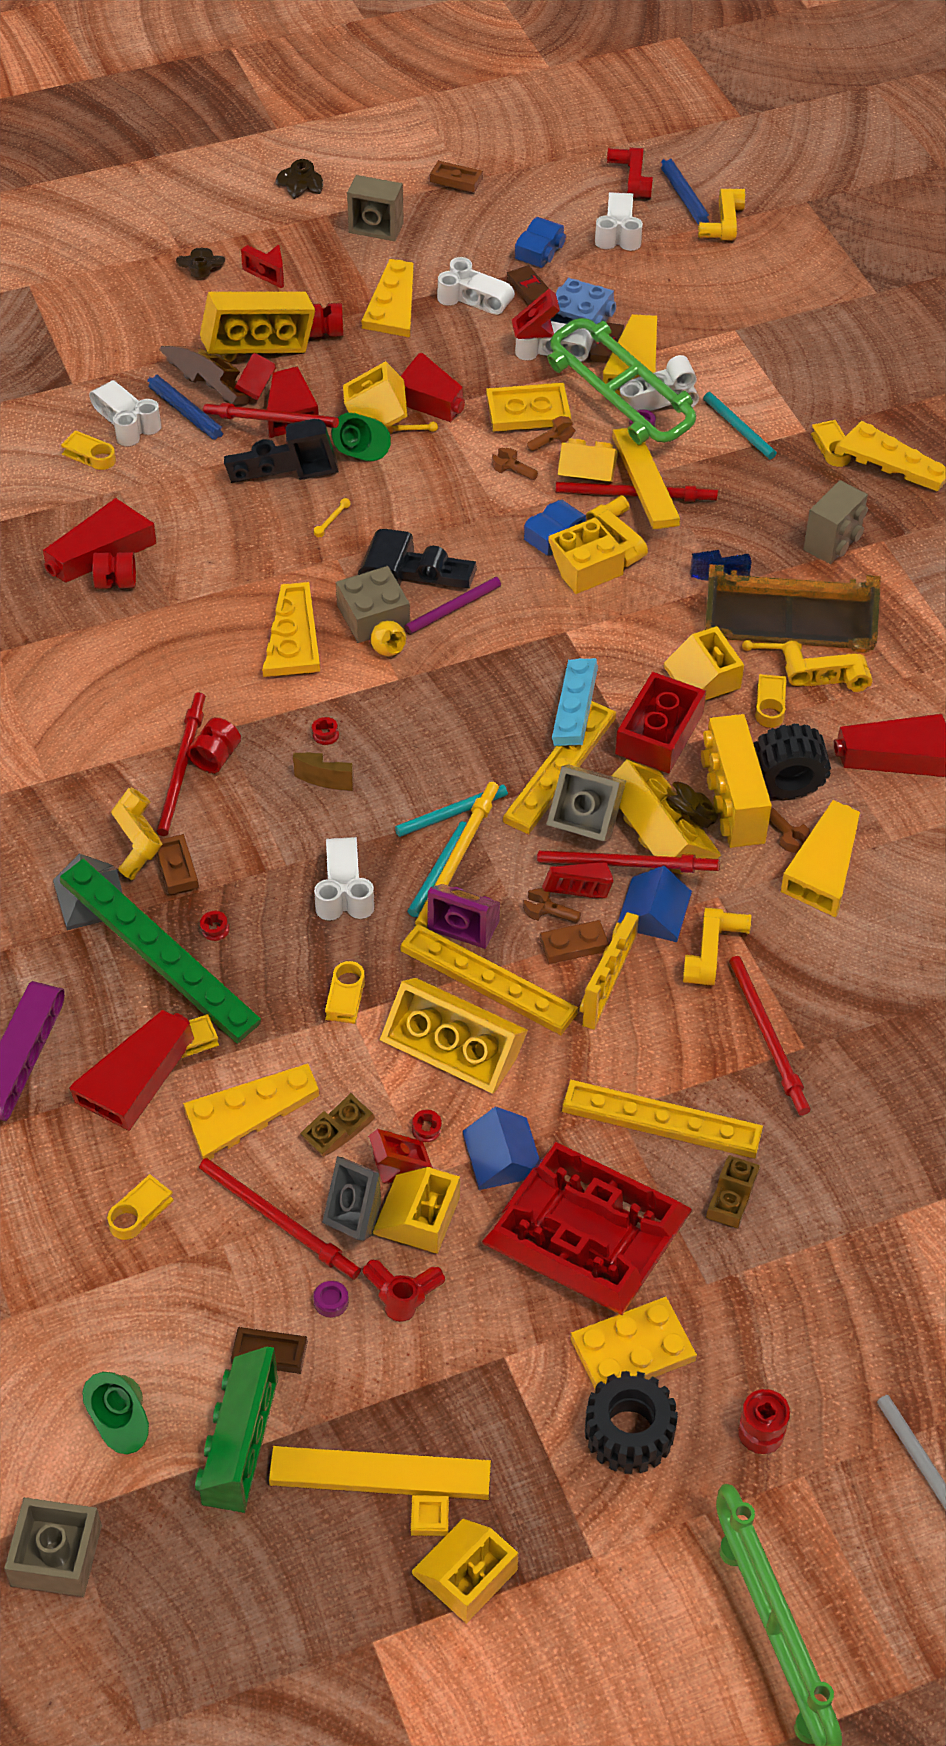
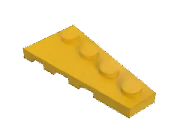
(392, 300)
(894, 456)
(293, 634)
(608, 970)
(235, 1112)

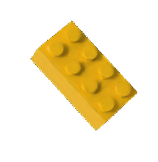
(257, 322)
(736, 781)

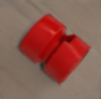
(327, 320)
(114, 570)
(214, 745)
(764, 1421)

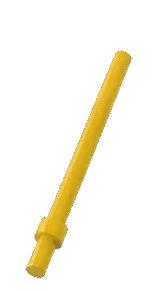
(480, 810)

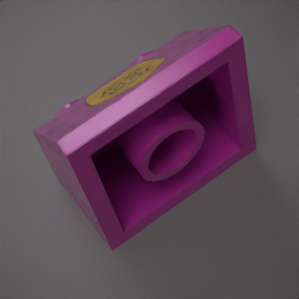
(462, 915)

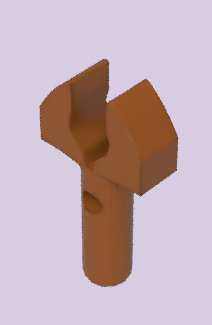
(561, 430)
(508, 460)
(789, 832)
(546, 906)

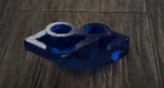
(701, 561)

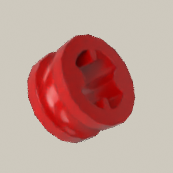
(328, 737)
(210, 918)
(418, 1122)

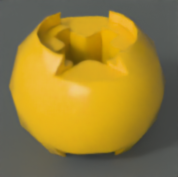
(388, 638)

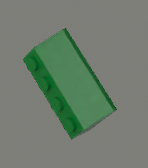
(238, 1431)

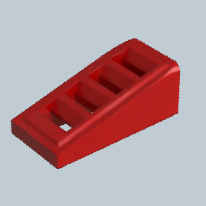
(583, 880)

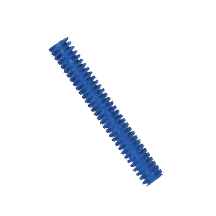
(684, 191)
(185, 407)

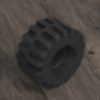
(792, 760)
(636, 1396)

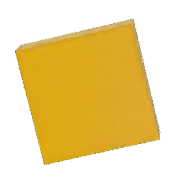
(429, 1515)

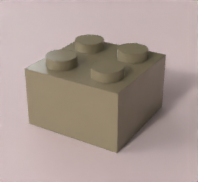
(375, 208)
(835, 522)
(370, 600)
(586, 802)
(53, 1547)

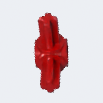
(400, 1286)

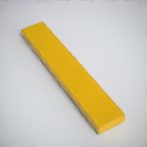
(646, 481)
(540, 790)
(489, 979)
(662, 1119)
(380, 1472)

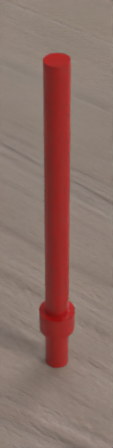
(229, 411)
(688, 493)
(193, 720)
(686, 863)
(791, 1082)
(328, 1253)

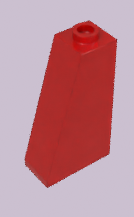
(109, 529)
(895, 746)
(134, 1071)

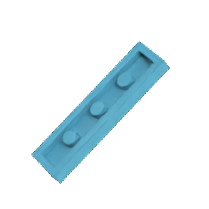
(575, 702)

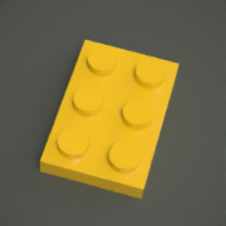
(526, 406)
(639, 1340)

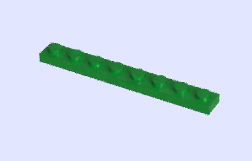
(160, 951)

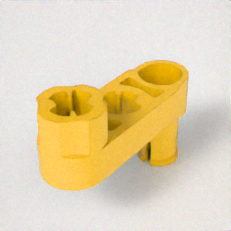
(729, 202)
(629, 540)
(826, 670)
(145, 841)
(703, 968)

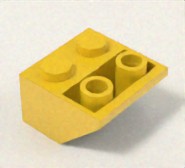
(377, 395)
(586, 461)
(587, 555)
(707, 663)
(419, 1208)
(467, 1567)

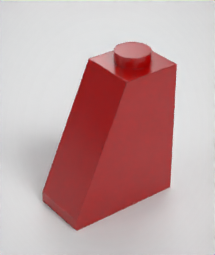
(432, 389)
(289, 394)

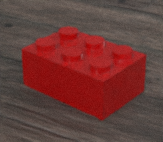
(660, 722)

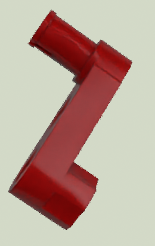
(637, 185)

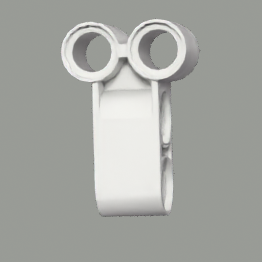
(619, 225)
(473, 288)
(576, 343)
(677, 376)
(126, 412)
(343, 887)

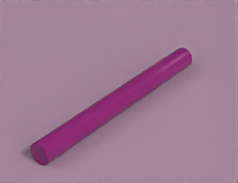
(452, 605)

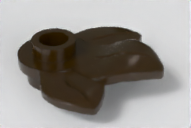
(300, 177)
(200, 262)
(693, 804)

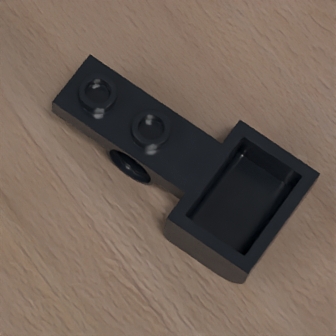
(306, 451)
(396, 551)

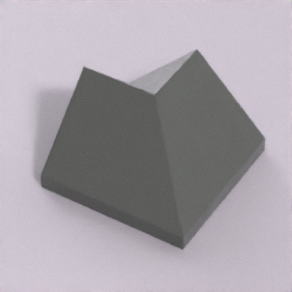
(73, 910)
(353, 1199)

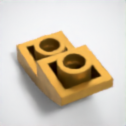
(313, 770)
(339, 1126)
(733, 1191)

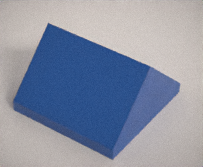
(659, 902)
(500, 1148)

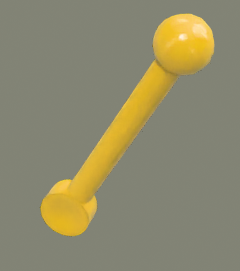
(432, 426)
(319, 531)
(747, 645)

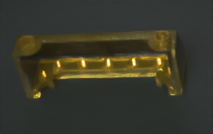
(793, 610)

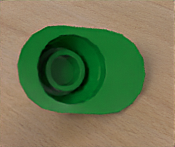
(361, 437)
(117, 1411)

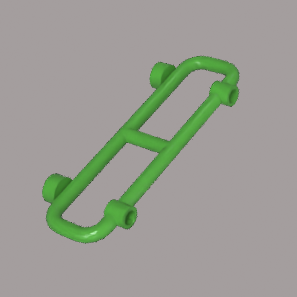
(641, 428)
(742, 1548)

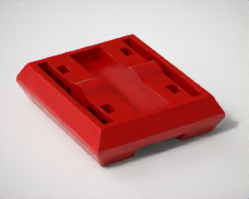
(587, 1230)

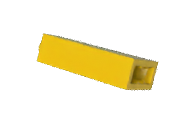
(640, 341)
(822, 862)

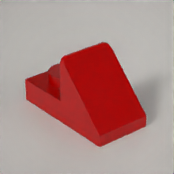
(263, 265)
(535, 318)
(255, 376)
(397, 1154)

